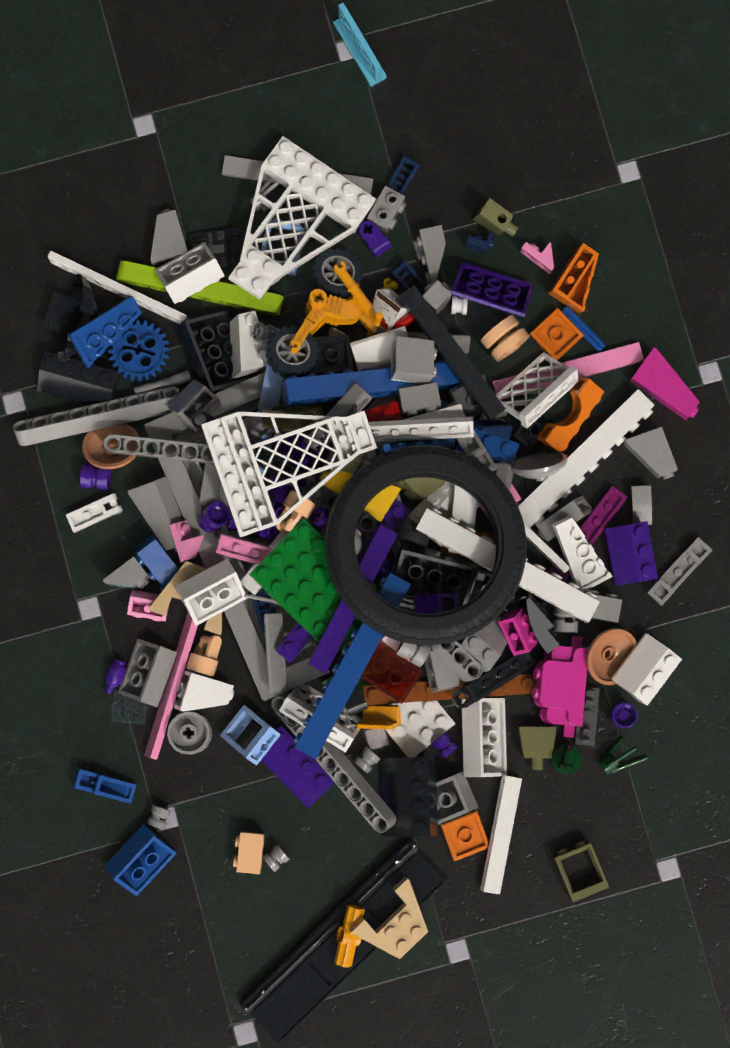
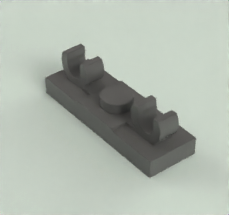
(586, 734)

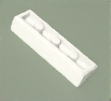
(464, 509)

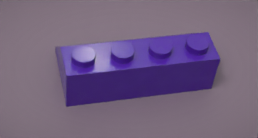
(296, 769)

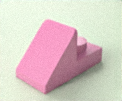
(543, 260)
(185, 544)

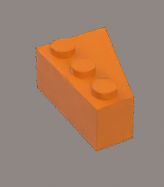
(575, 279)

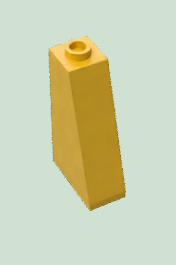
(377, 506)

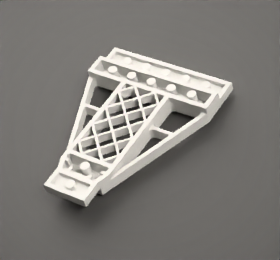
(316, 185)
(239, 467)

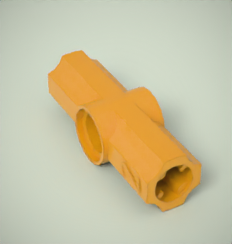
(346, 939)

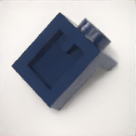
(478, 244)

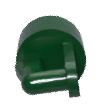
(566, 759)

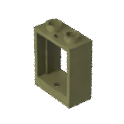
(291, 424)
(586, 890)

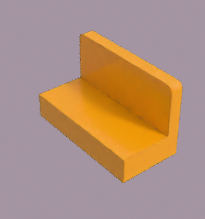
(381, 717)

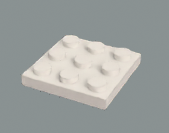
(420, 725)

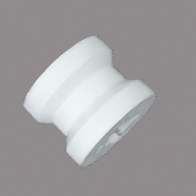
(459, 305)

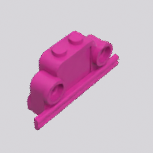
(561, 686)

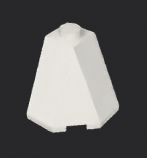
(201, 692)

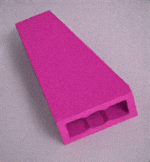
(664, 385)

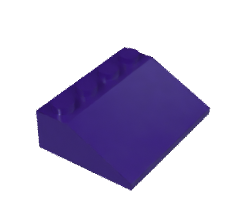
(492, 289)

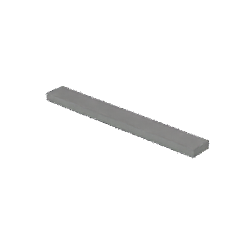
(251, 169)

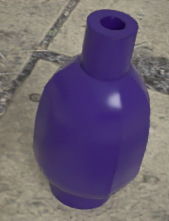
(115, 675)

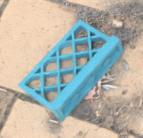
(358, 47)

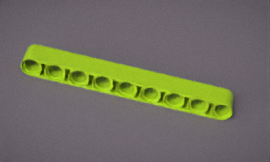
(217, 292)

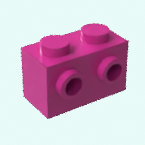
(518, 631)

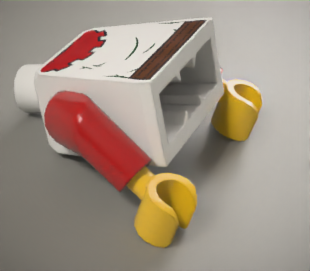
(393, 311)

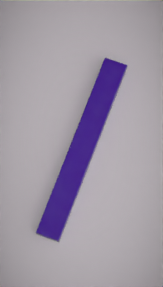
(343, 616)

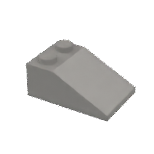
(486, 645)
(454, 798)

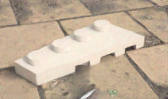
(585, 566)

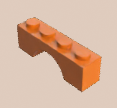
(584, 396)

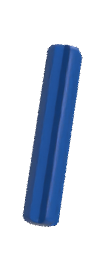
(588, 333)

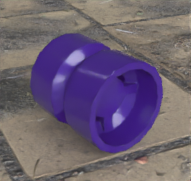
(94, 476)
(213, 517)
(623, 715)

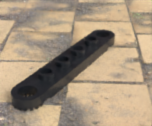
(496, 677)

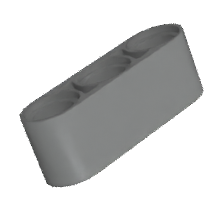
(465, 660)

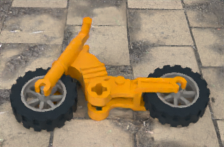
(328, 309)

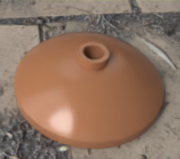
(99, 456)
(618, 646)

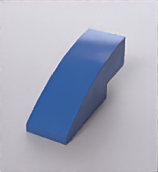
(104, 785)

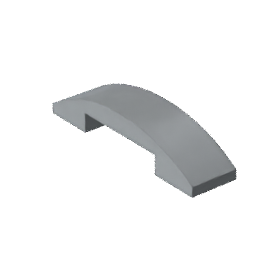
(679, 571)

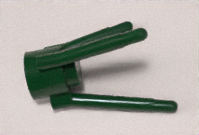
(610, 762)

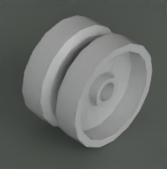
(178, 735)

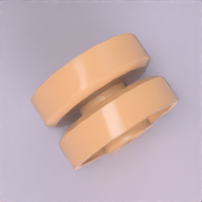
(506, 340)

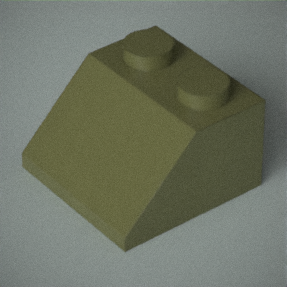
(419, 487)

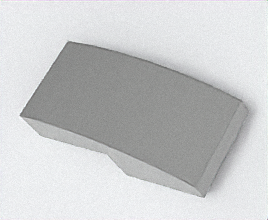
(641, 504)

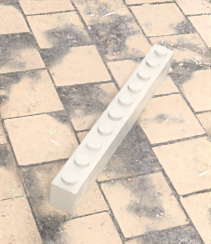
(585, 458)
(483, 552)

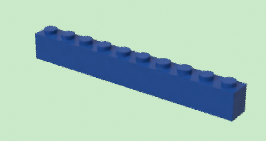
(377, 383)
(346, 675)

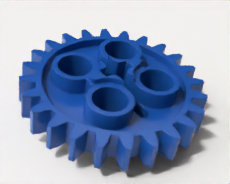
(135, 366)

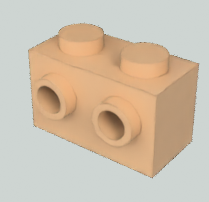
(249, 853)

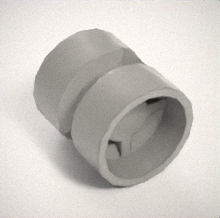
(560, 625)
(415, 652)

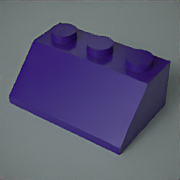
(631, 553)

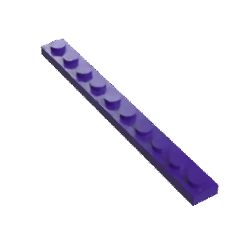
(299, 636)

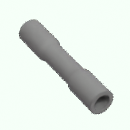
(174, 380)

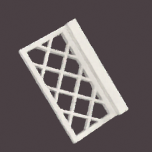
(546, 396)
(298, 710)

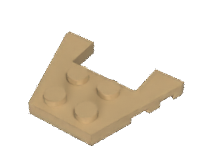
(162, 602)
(401, 929)

